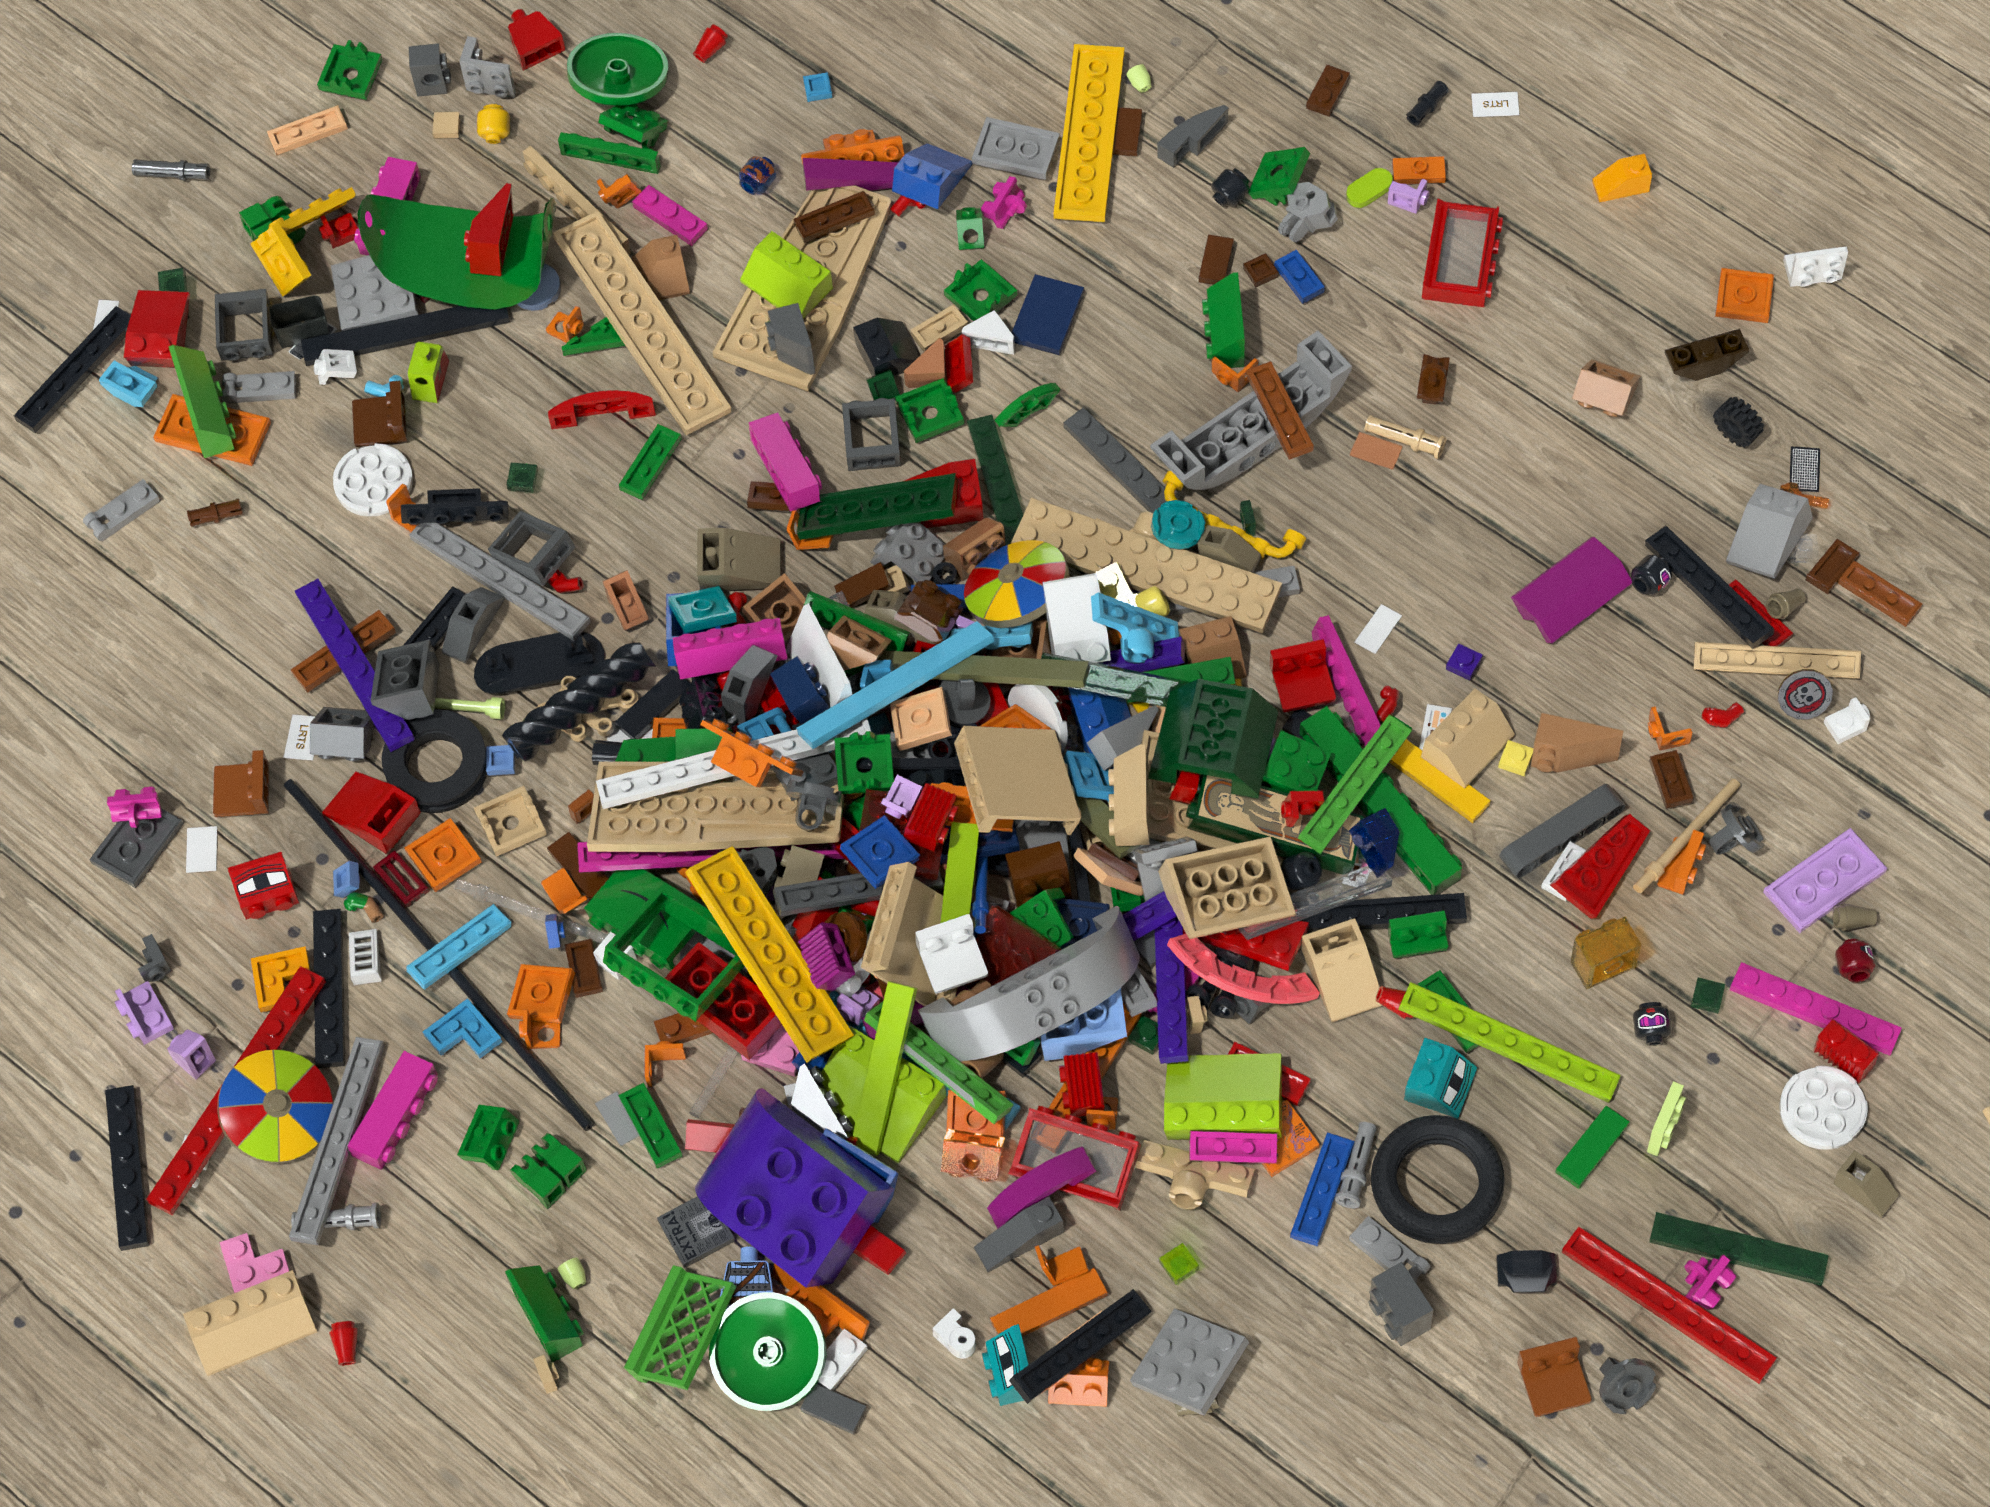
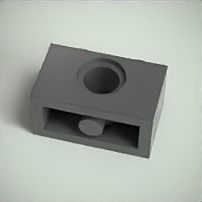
(429, 69)

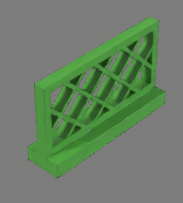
(663, 1323)

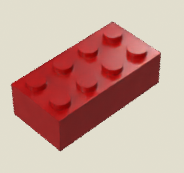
(739, 1013)

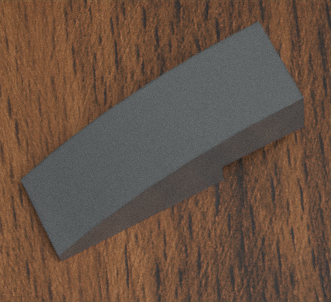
(1192, 135)

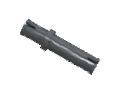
(181, 170)

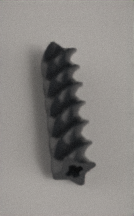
(583, 696)

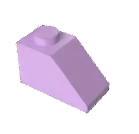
(191, 1053)

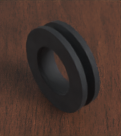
(454, 790)

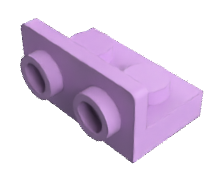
(145, 1013)

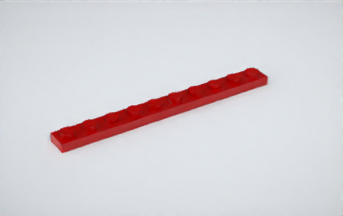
(207, 1131)

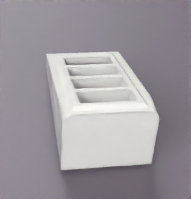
(367, 975)

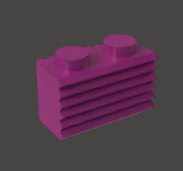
(826, 957)

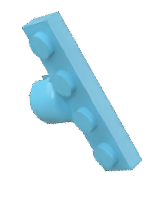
(1136, 625)

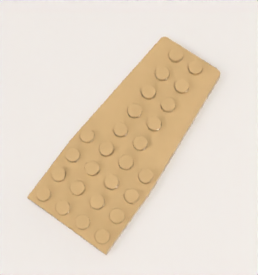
(841, 252)
(706, 817)

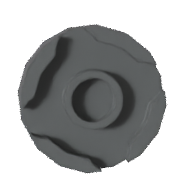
(966, 701)
(812, 798)
(1738, 830)
(1626, 1384)

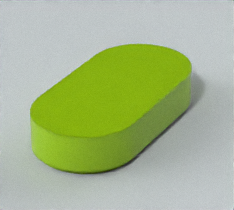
(1369, 187)

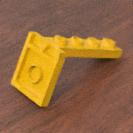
(278, 250)

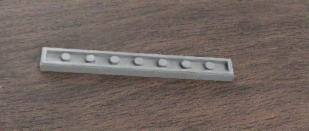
(501, 579)
(333, 1146)

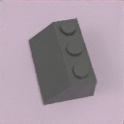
(406, 680)

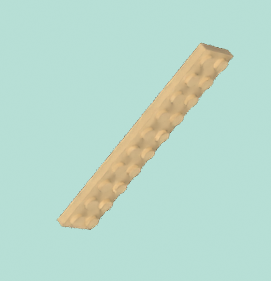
(642, 322)
(1178, 573)

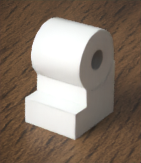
(951, 1335)

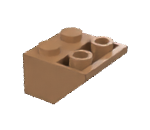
(974, 545)

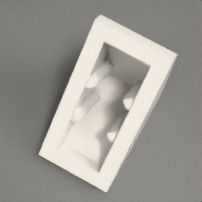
(990, 334)

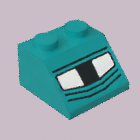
(1440, 1079)
(1005, 1359)

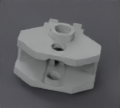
(1307, 211)

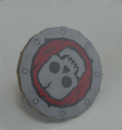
(1805, 694)

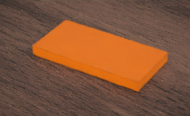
(177, 431)

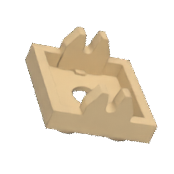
(516, 804)

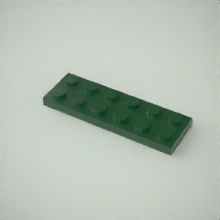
(879, 506)

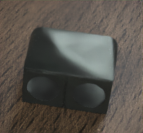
(288, 318)

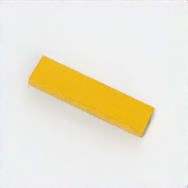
(1464, 801)

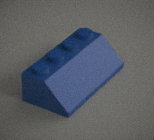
(1095, 713)

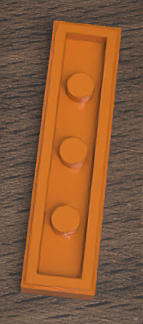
(1052, 1304)

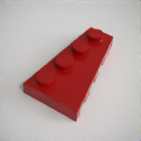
(1599, 869)
(1273, 948)

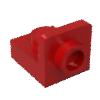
(339, 230)
(1300, 802)

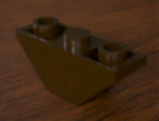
(1708, 355)

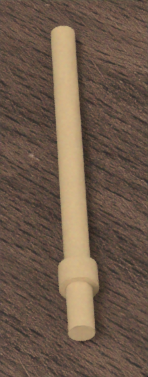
(1656, 868)

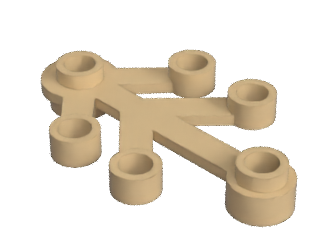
(594, 721)

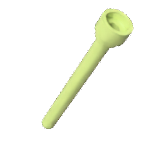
(494, 708)

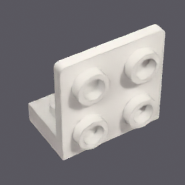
(1815, 266)
(951, 954)

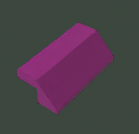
(1572, 589)

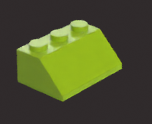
(786, 275)

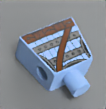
(748, 1275)

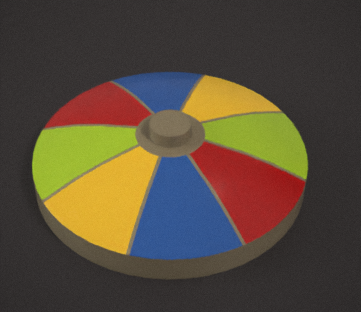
(1008, 583)
(274, 1106)

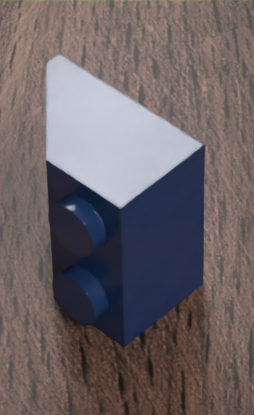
(800, 690)

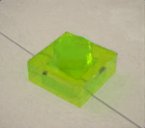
(1179, 1263)

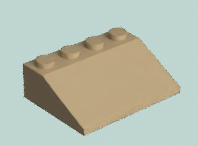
(1226, 888)

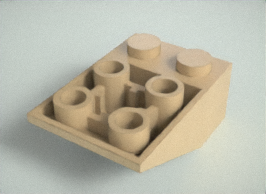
(1341, 969)

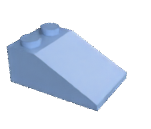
(1087, 1031)

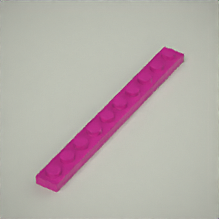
(648, 860)

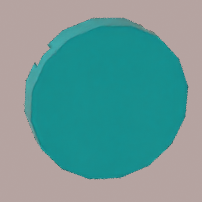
(1177, 524)

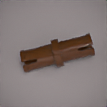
(214, 512)

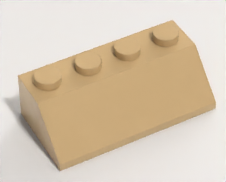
(250, 1323)

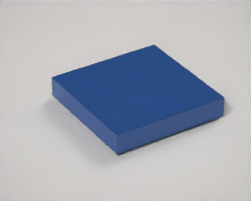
(877, 849)

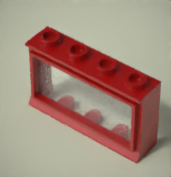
(1461, 254)
(1111, 1154)

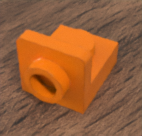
(619, 192)

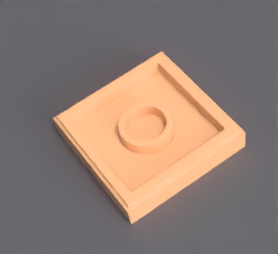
(920, 719)
(1107, 875)

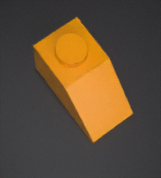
(1623, 178)

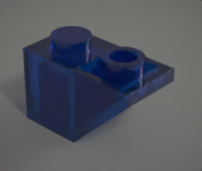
(1377, 841)

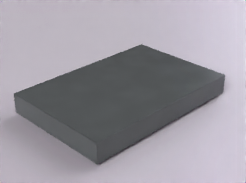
(132, 851)

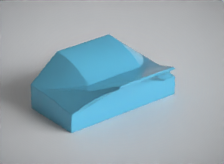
(129, 383)

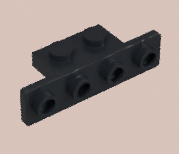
(454, 506)
(702, 701)

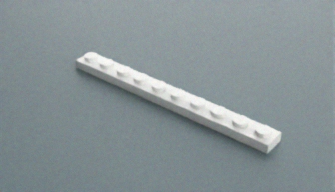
(700, 770)

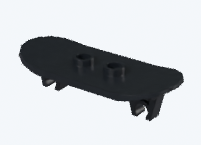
(536, 662)

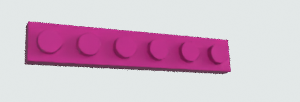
(1346, 680)
(1813, 1007)

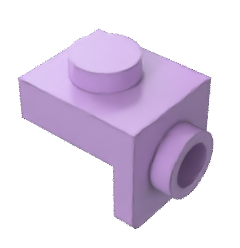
(901, 797)

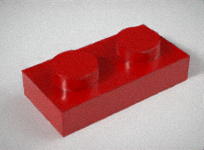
(959, 363)

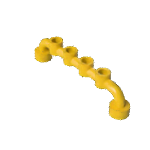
(1292, 538)

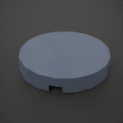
(547, 291)

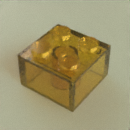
(1605, 952)

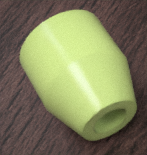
(1139, 78)
(573, 1273)

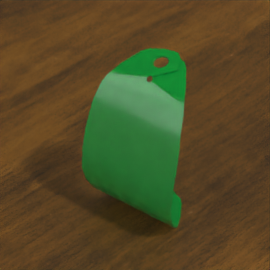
(427, 252)

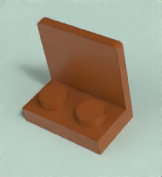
(242, 787)
(1553, 1377)

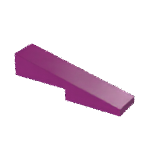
(843, 173)

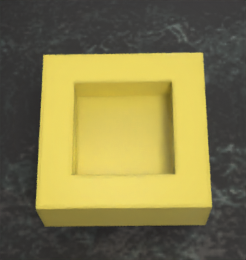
(1516, 758)

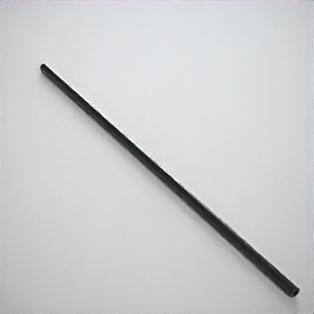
(428, 943)

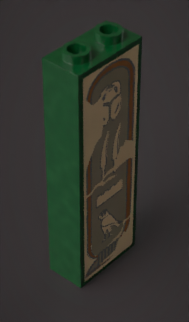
(1249, 819)

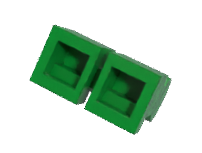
(258, 217)
(547, 1182)

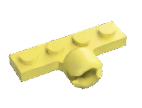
(1114, 584)

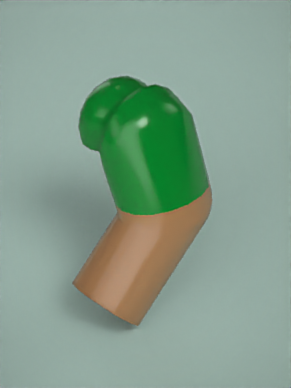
(367, 903)

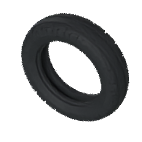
(1426, 1226)

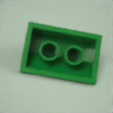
(1225, 322)
(545, 1310)

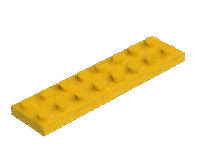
(1089, 133)
(769, 953)

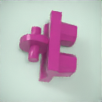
(1007, 202)
(134, 807)
(1716, 1271)

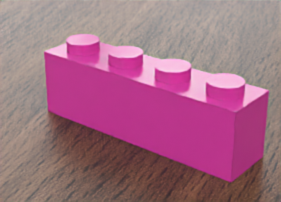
(396, 180)
(785, 462)
(722, 648)
(393, 1110)

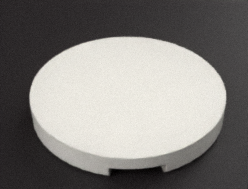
(369, 477)
(1040, 703)
(1823, 1107)

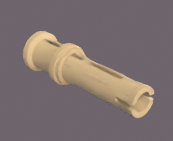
(1416, 439)

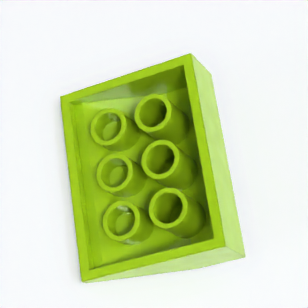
(1224, 1095)
(913, 1100)

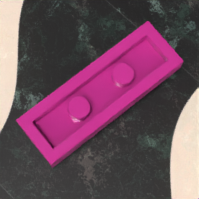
(670, 215)
(1233, 1147)

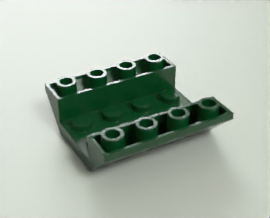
(1215, 733)

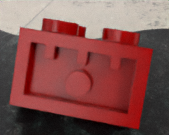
(1302, 675)

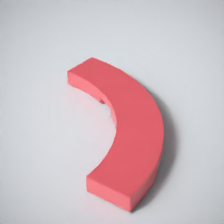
(1239, 981)

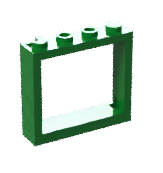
(692, 915)

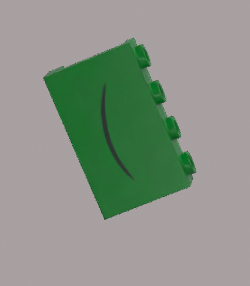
(619, 901)

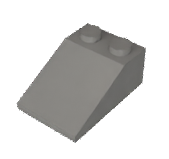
(1769, 530)

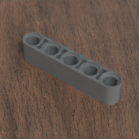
(1566, 826)

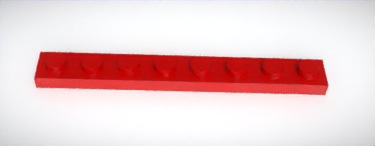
(1669, 1305)

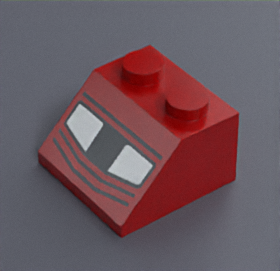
(263, 885)

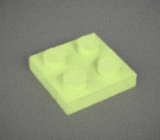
(1667, 1118)

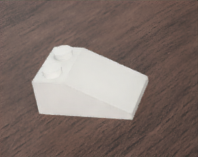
(1070, 619)

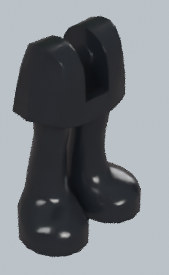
(1223, 1005)

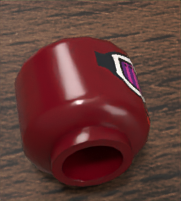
(1855, 960)

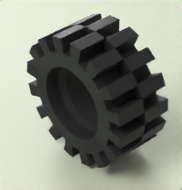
(1738, 422)

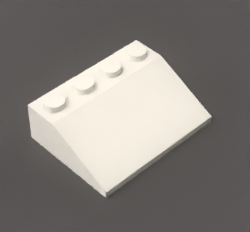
(812, 646)

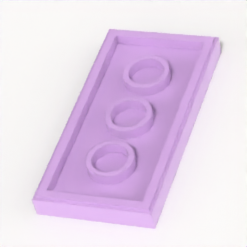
(1825, 880)

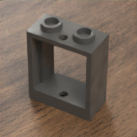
(237, 304)
(873, 456)
(548, 557)

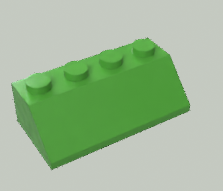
(203, 400)

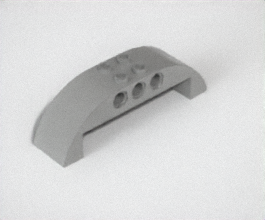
(1243, 432)
(1037, 996)

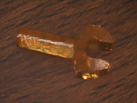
(1815, 501)

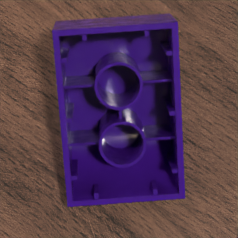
(791, 1191)

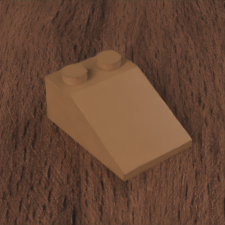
(1573, 744)

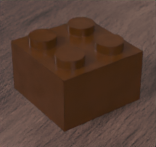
(1036, 871)

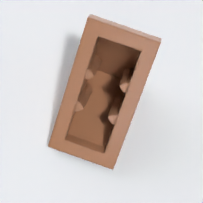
(927, 367)

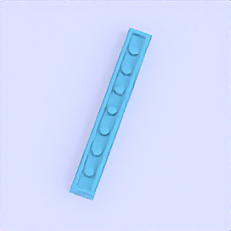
(895, 685)

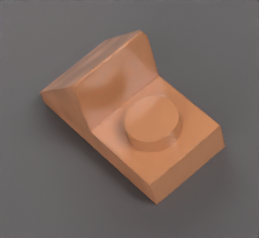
(625, 600)

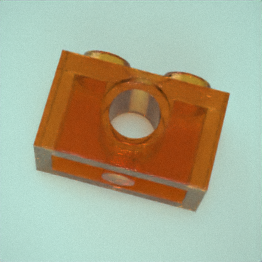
(986, 1147)

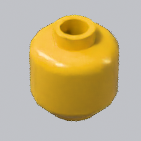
(493, 123)

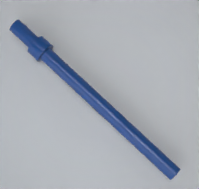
(981, 906)

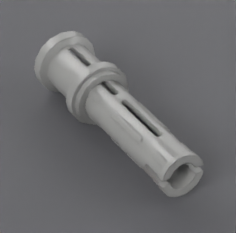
(1354, 1177)
(352, 1217)

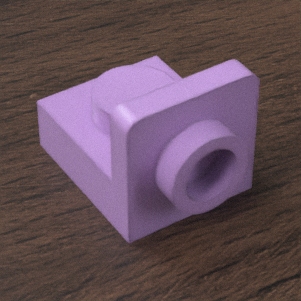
(1408, 198)
(857, 1006)

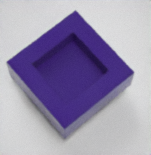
(1464, 662)

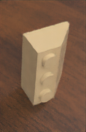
(1468, 738)
(1130, 798)

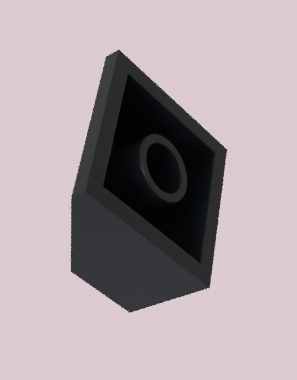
(885, 346)

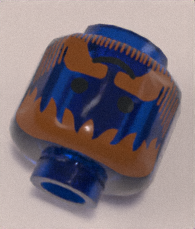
(757, 175)

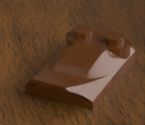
(929, 611)

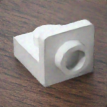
(335, 364)
(1848, 721)

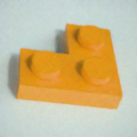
(273, 970)

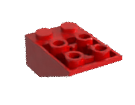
(373, 810)

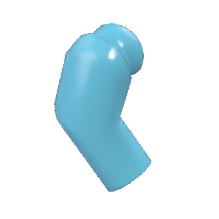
(380, 390)

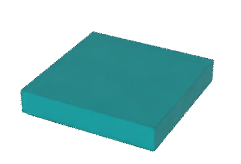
(702, 609)

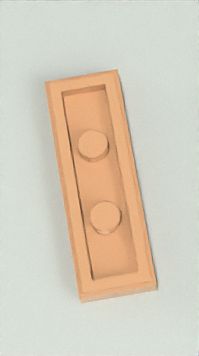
(307, 130)

